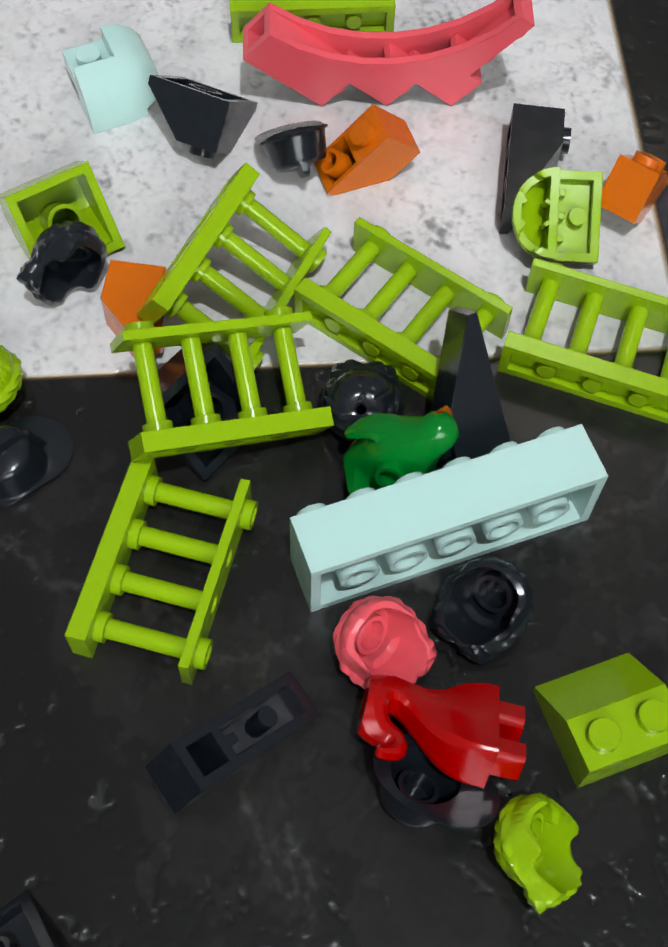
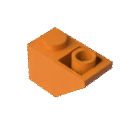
(367, 152)
(634, 185)
(125, 292)

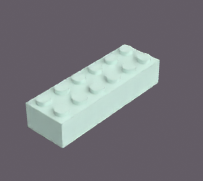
(444, 516)

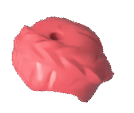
(382, 639)

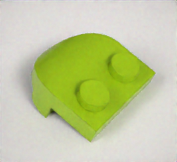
(559, 215)

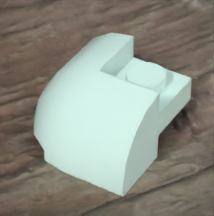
(112, 77)

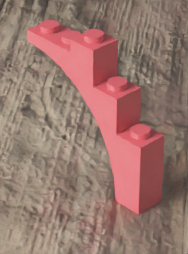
(384, 65)

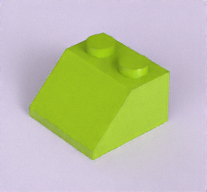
(57, 197)
(606, 717)

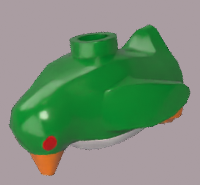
(395, 446)

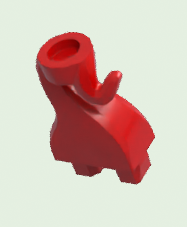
(457, 728)

